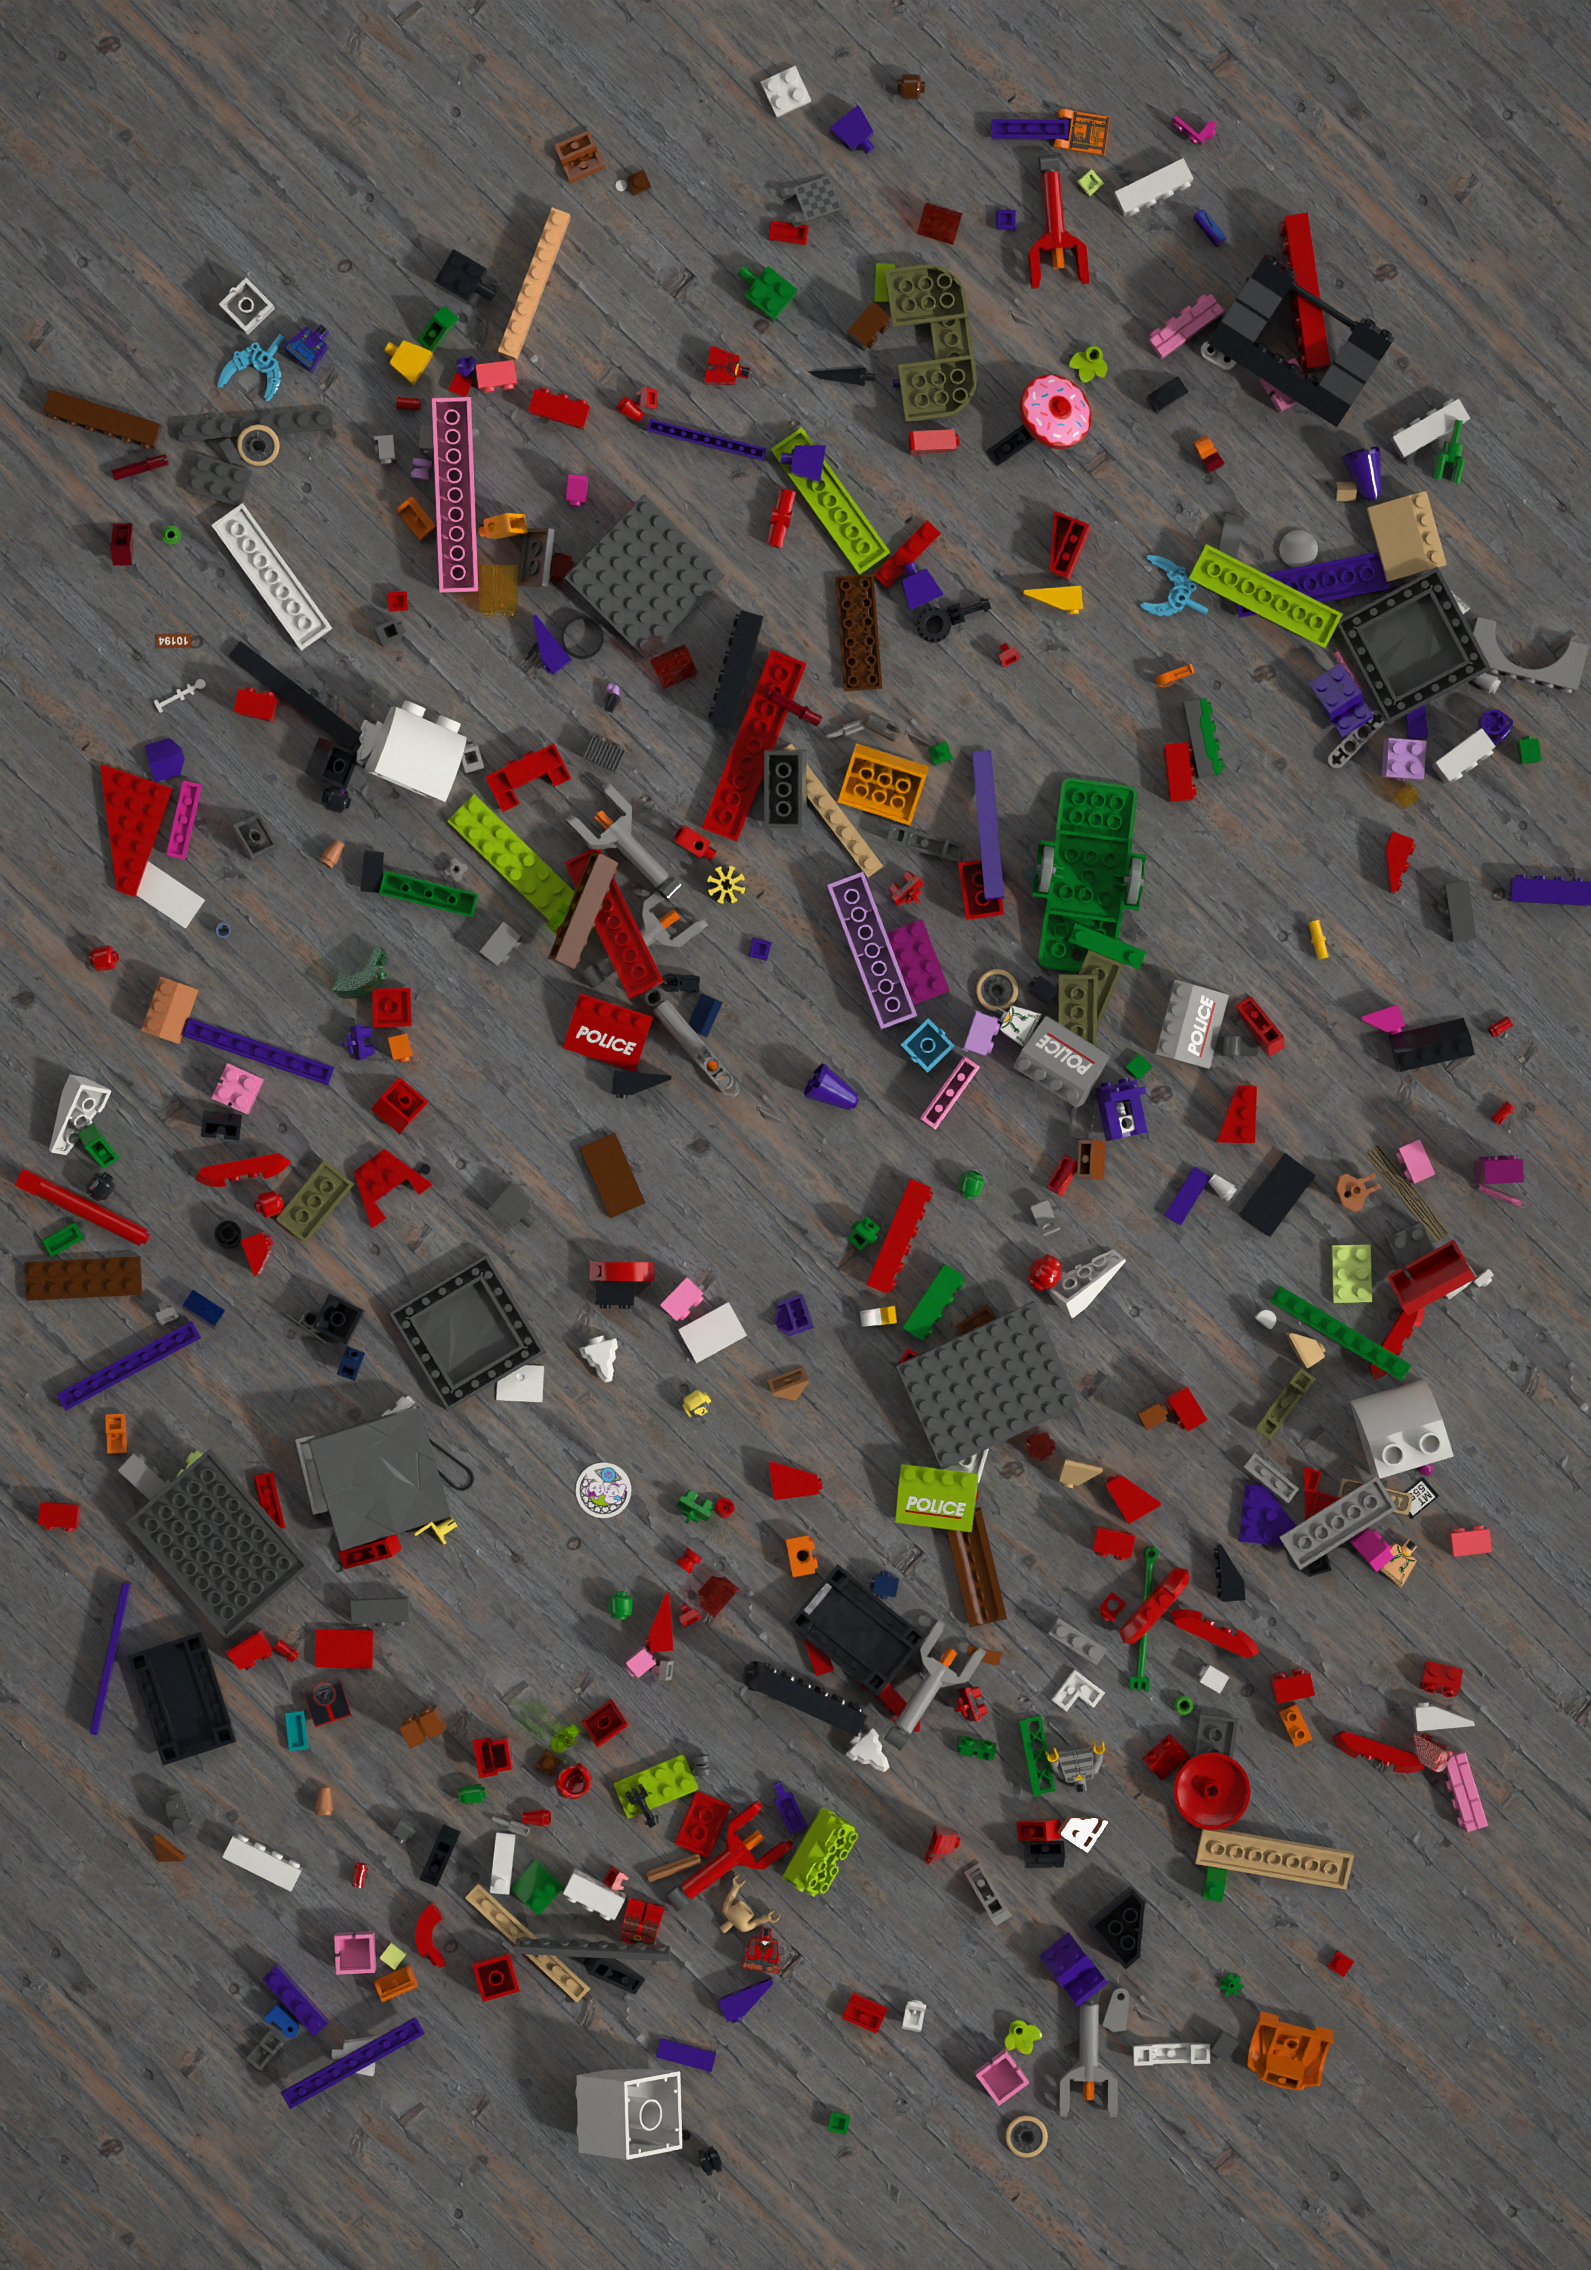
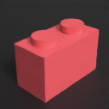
(496, 375)
(1470, 1541)

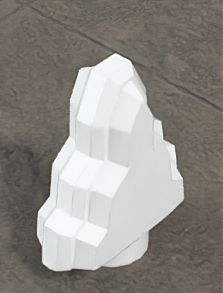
(368, 739)
(600, 1355)
(867, 1750)

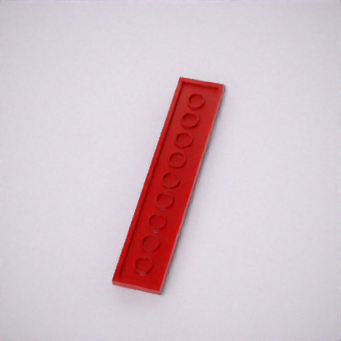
(757, 734)

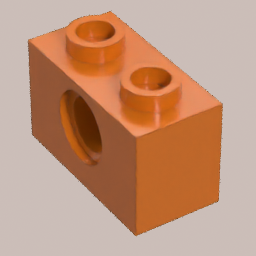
(800, 1567)
(1294, 1724)

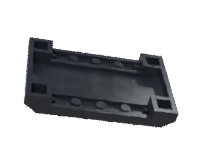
(857, 1630)
(182, 1698)

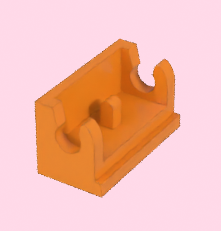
(416, 518)
(396, 1983)

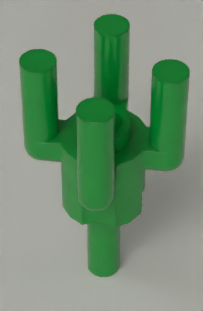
(1451, 456)

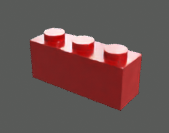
(559, 408)
(1179, 772)

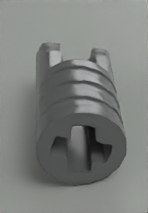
(878, 724)

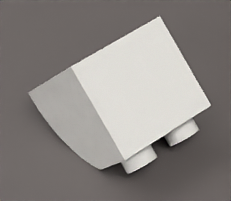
(418, 752)
(1401, 1429)
(629, 2112)

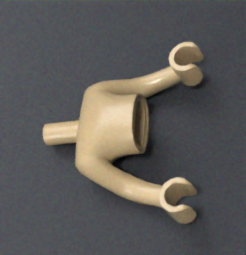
(740, 1913)

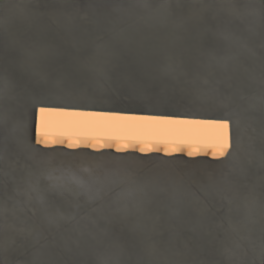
(534, 284)

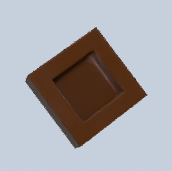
(638, 182)
(548, 1762)

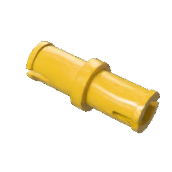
(1318, 940)

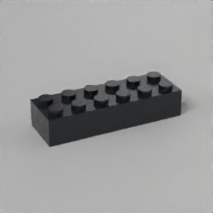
(736, 671)
(807, 1699)

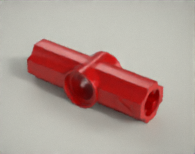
(780, 518)

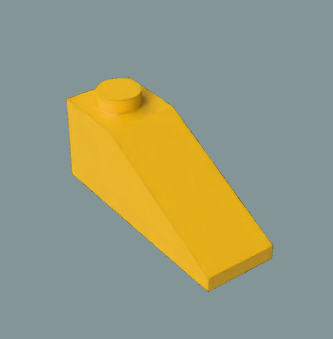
(1060, 598)

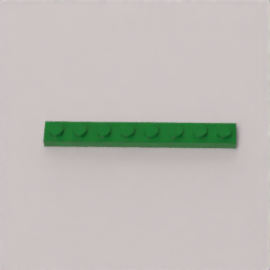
(1340, 1333)

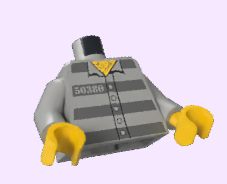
(1077, 1764)

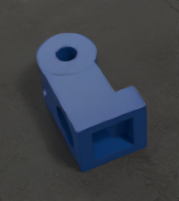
(283, 2019)

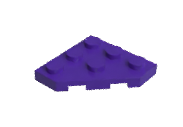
(1262, 1517)

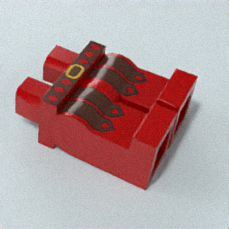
(637, 1929)

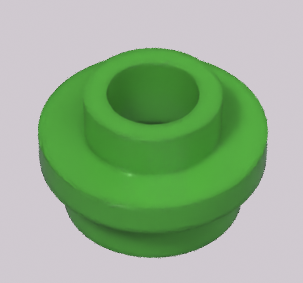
(171, 541)
(1188, 1709)

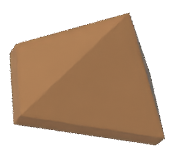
(789, 1384)

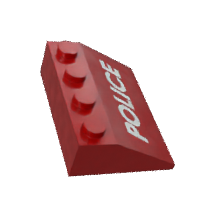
(607, 1032)

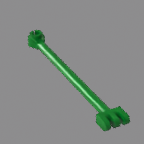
(1139, 1679)

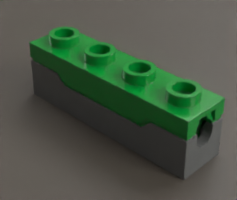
(1202, 738)

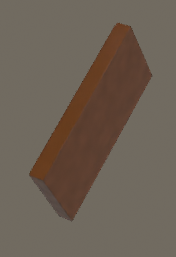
(612, 1175)

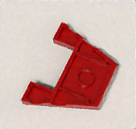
(381, 1176)
(1314, 1500)

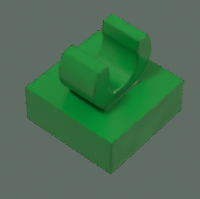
(940, 753)

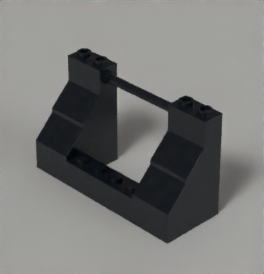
(1346, 374)

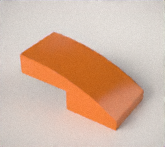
(116, 1434)

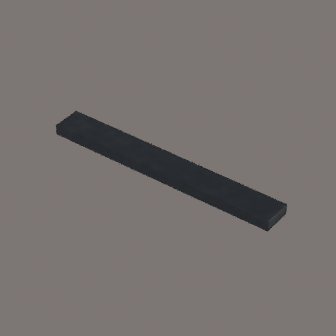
(295, 695)

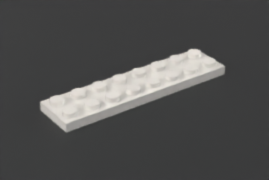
(272, 576)

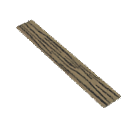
(1407, 1193)

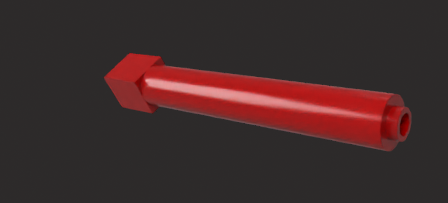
(82, 1207)

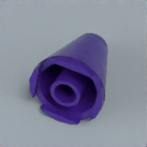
(1365, 471)
(830, 1089)

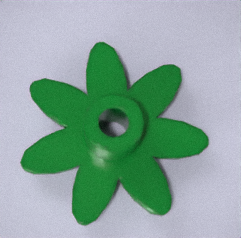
(1231, 1980)

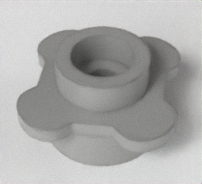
(461, 869)

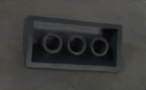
(1431, 1045)

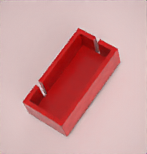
(1431, 1278)

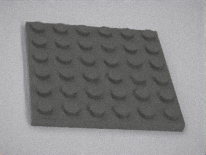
(644, 576)

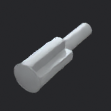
(847, 729)
(513, 1826)

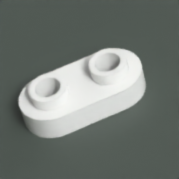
(1216, 357)

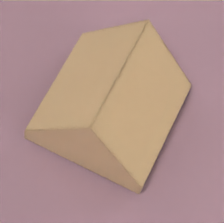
(1346, 491)

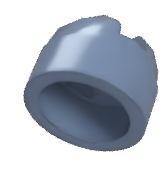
(225, 933)

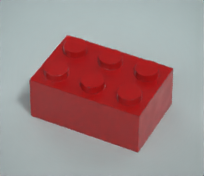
(973, 893)

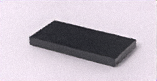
(1277, 1194)

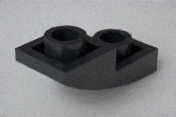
(372, 871)

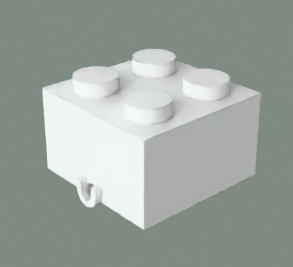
(246, 306)

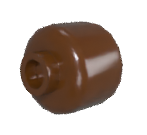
(910, 86)

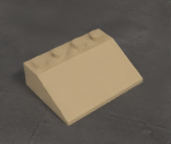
(1406, 536)

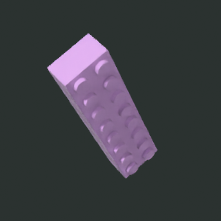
(871, 950)

